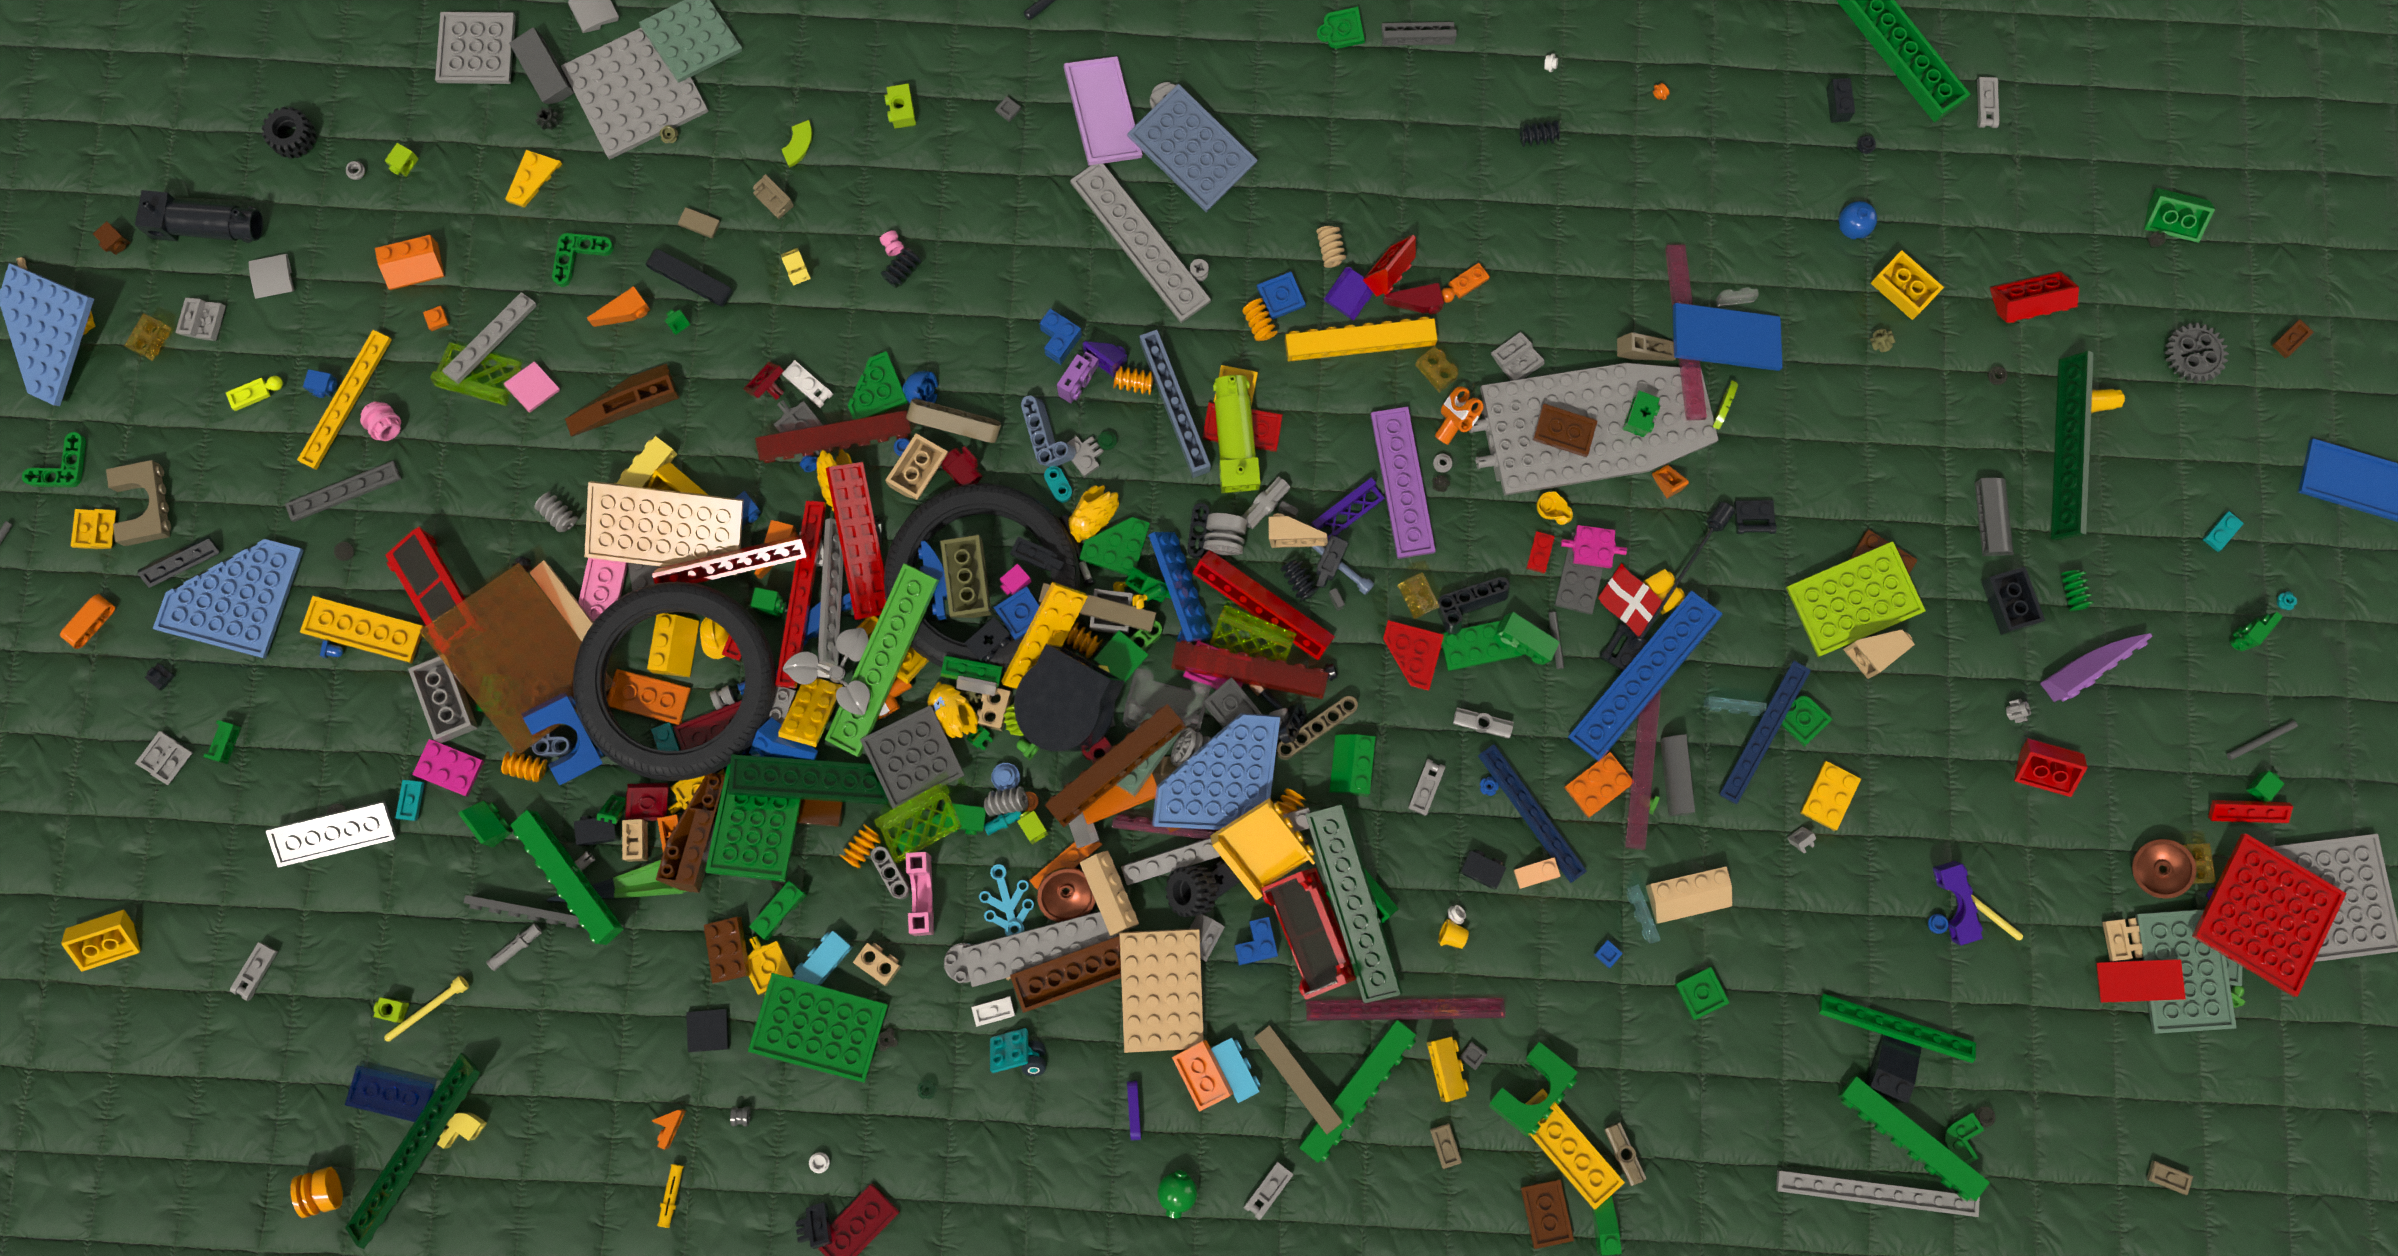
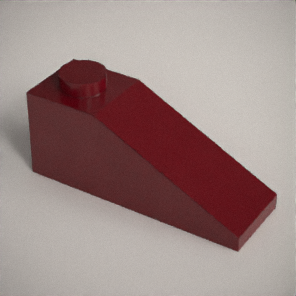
(1419, 299)

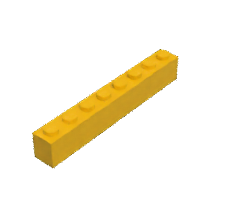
(1360, 339)

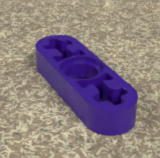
(1134, 1117)

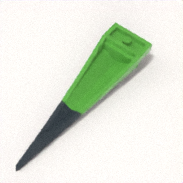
(631, 884)

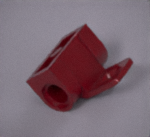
(962, 467)
(1102, 746)

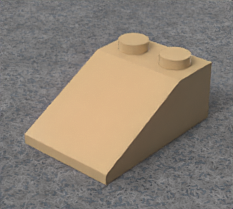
(1292, 533)

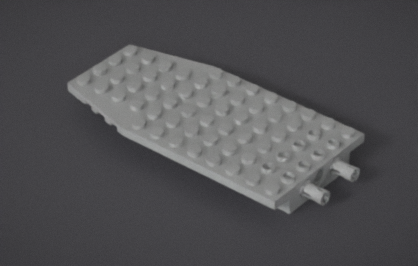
(1599, 394)

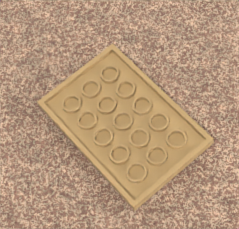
(1161, 990)

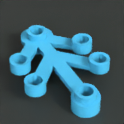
(1007, 905)

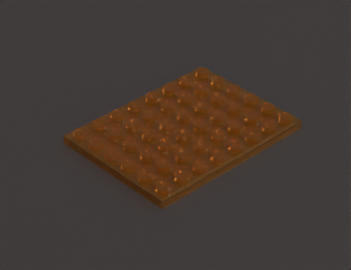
(508, 652)

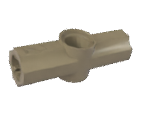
(1630, 1166)

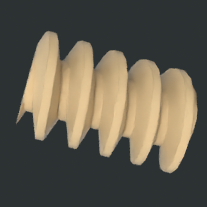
(1330, 246)

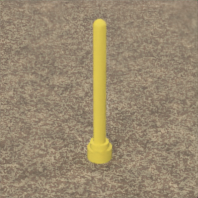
(1997, 919)
(459, 985)

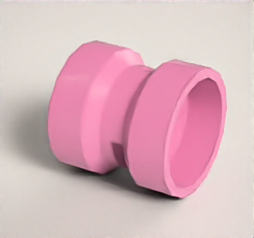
(891, 242)

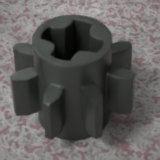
(542, 119)

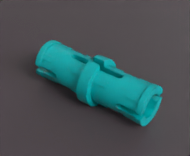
(1001, 821)

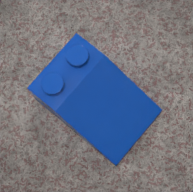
(770, 745)

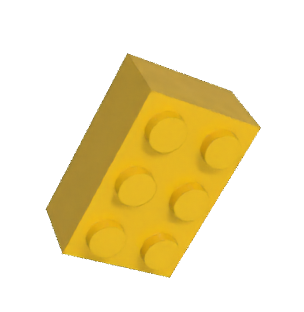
(1907, 285)

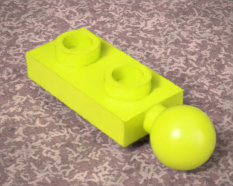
(253, 392)

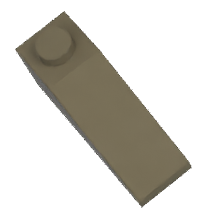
(1644, 347)

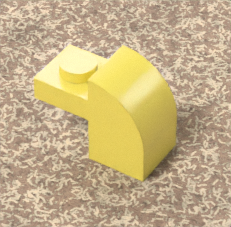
(795, 266)
(465, 1124)

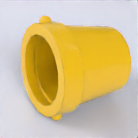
(1452, 935)

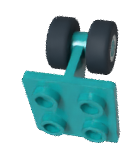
(1014, 1050)

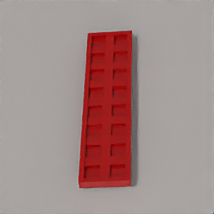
(858, 538)

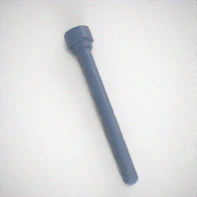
(1364, 584)

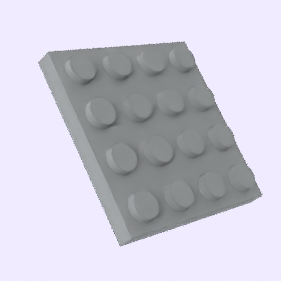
(475, 47)

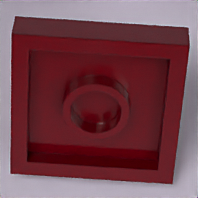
(764, 381)
(646, 801)

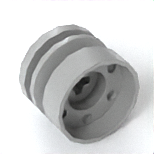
(1225, 534)
(1186, 745)

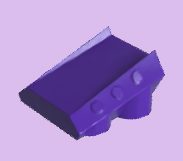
(1349, 293)

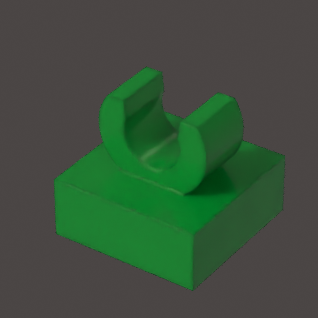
(676, 321)
(977, 739)

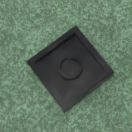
(707, 1030)

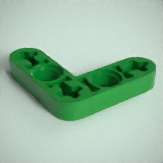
(573, 248)
(66, 469)

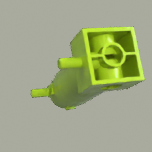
(1235, 435)

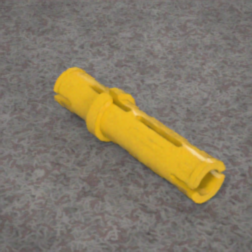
(664, 1220)

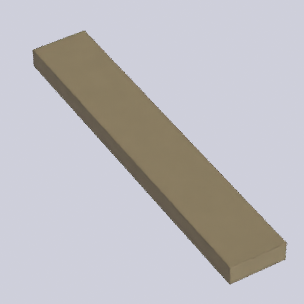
(1113, 611)
(1298, 1080)

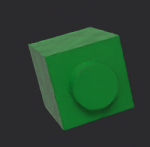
(2265, 786)

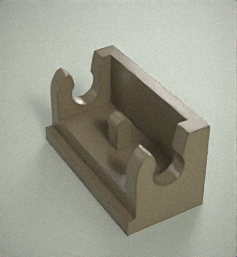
(772, 197)

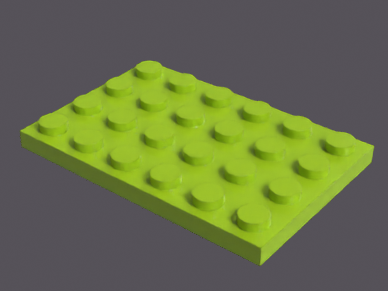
(1855, 599)

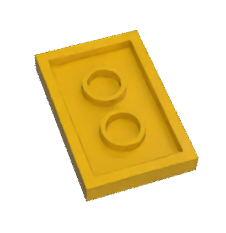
(1830, 795)

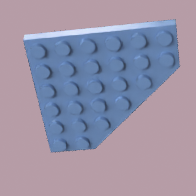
(44, 328)
(234, 601)
(1222, 777)

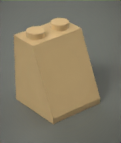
(1878, 651)

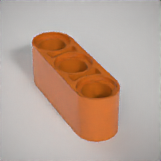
(87, 621)

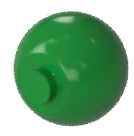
(1177, 1193)

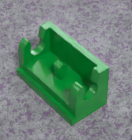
(223, 742)

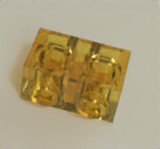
(143, 335)
(1433, 371)
(1418, 595)
(2203, 862)

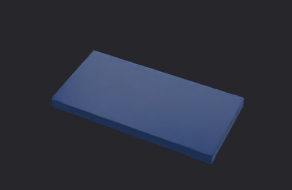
(1727, 337)
(2350, 479)

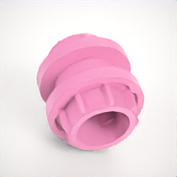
(380, 421)

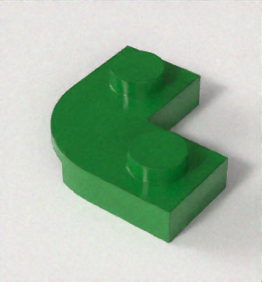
(1959, 1133)

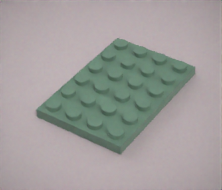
(2204, 974)

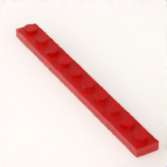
(801, 591)

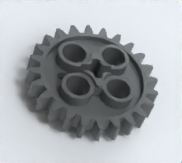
(2192, 337)

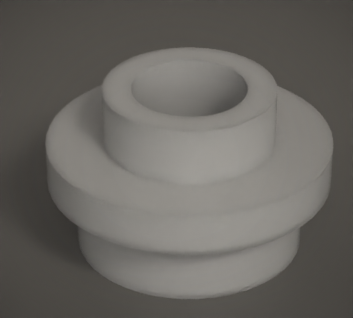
(351, 167)
(1440, 468)

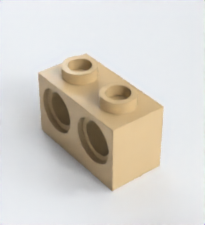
(996, 708)
(635, 840)
(874, 967)

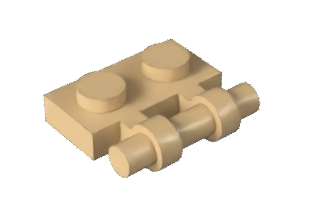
(2118, 941)

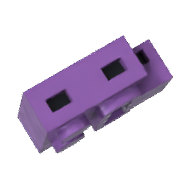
(1077, 376)

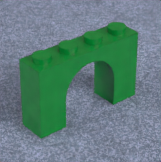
(1527, 1117)

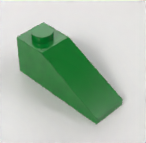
(1606, 1229)

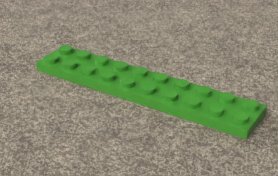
(884, 655)

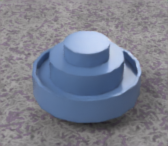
(1005, 776)

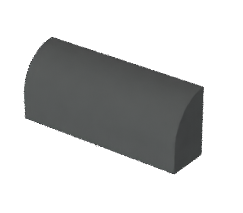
(541, 67)
(1994, 517)
(1677, 775)

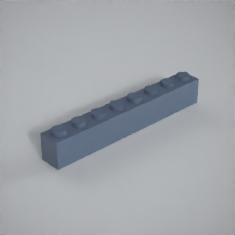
(1175, 404)

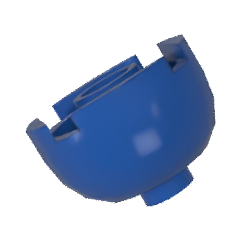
(1857, 220)
(921, 386)

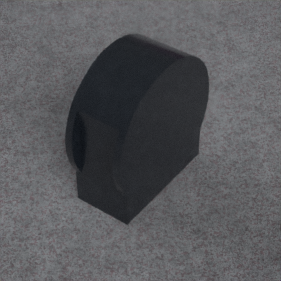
(1065, 701)

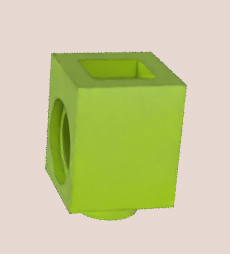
(401, 160)
(399, 1009)

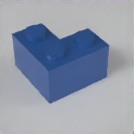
(1063, 336)
(1261, 947)

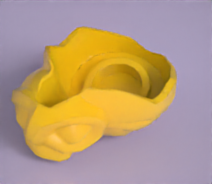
(1554, 507)

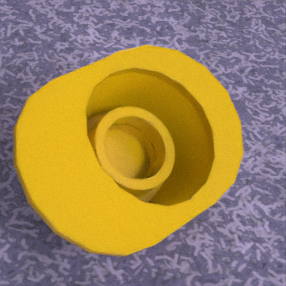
(713, 638)

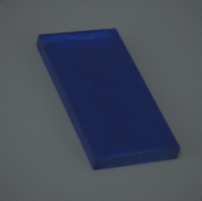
(388, 1093)

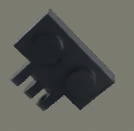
(815, 1226)

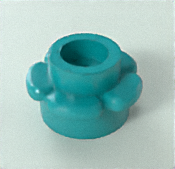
(2283, 604)

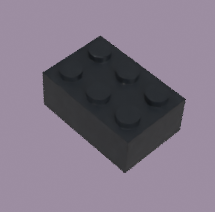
(2013, 601)

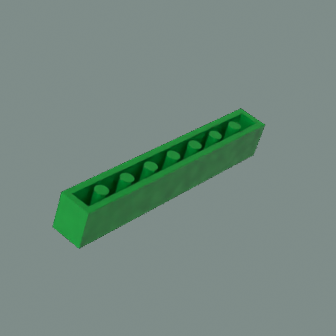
(566, 877)
(1359, 1088)
(1913, 1139)

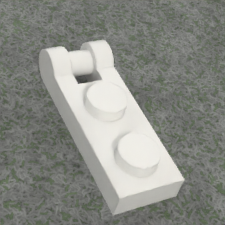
(807, 383)

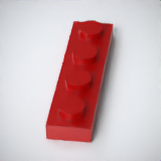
(2250, 811)

